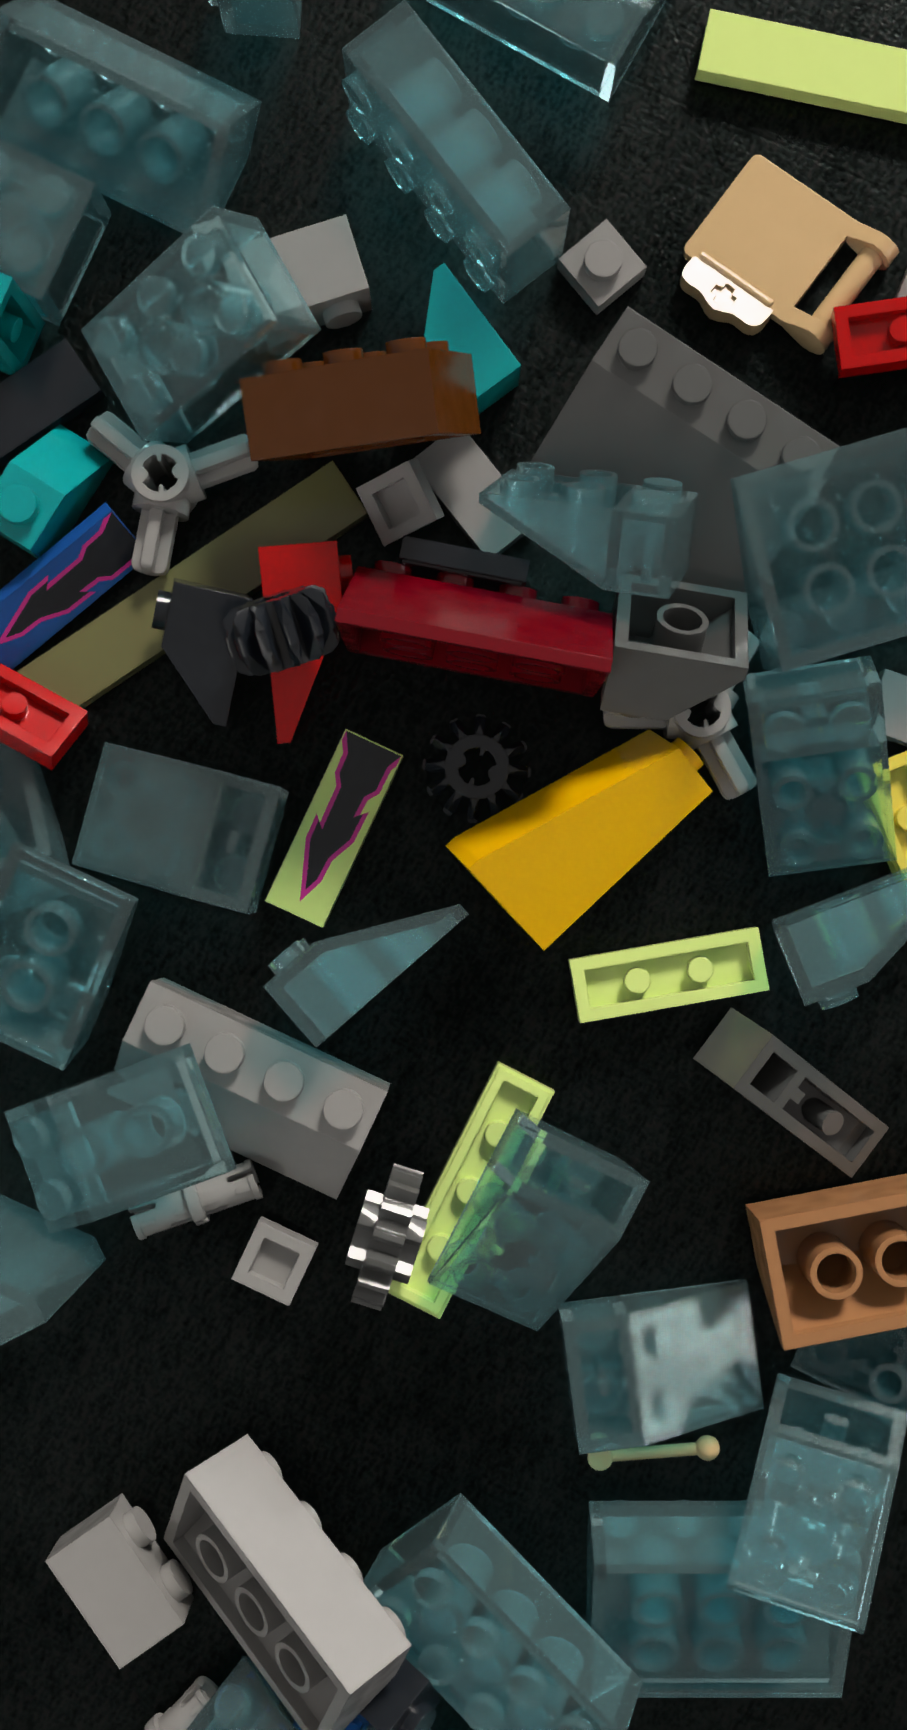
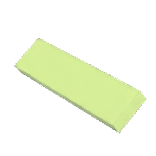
(804, 66)
(486, 1124)

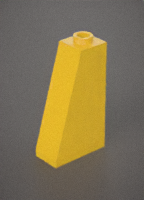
(582, 832)

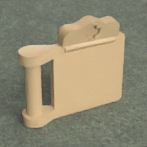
(767, 250)

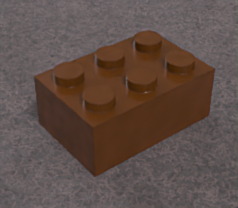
(360, 401)

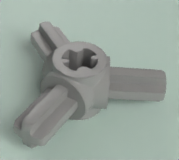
(162, 508)
(711, 740)

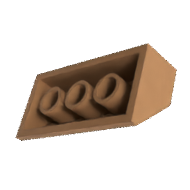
(834, 1260)

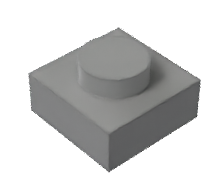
(601, 267)
(400, 501)
(274, 1260)

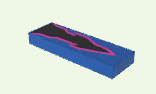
(63, 583)

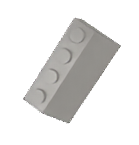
(270, 1091)
(284, 1587)

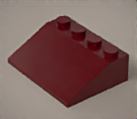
(477, 630)

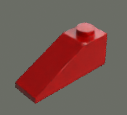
(285, 569)

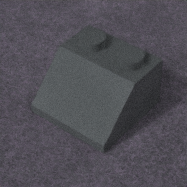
(675, 650)

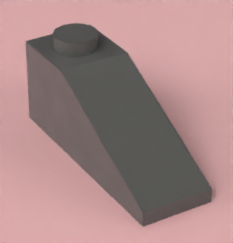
(791, 1091)

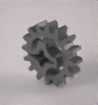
(387, 1237)

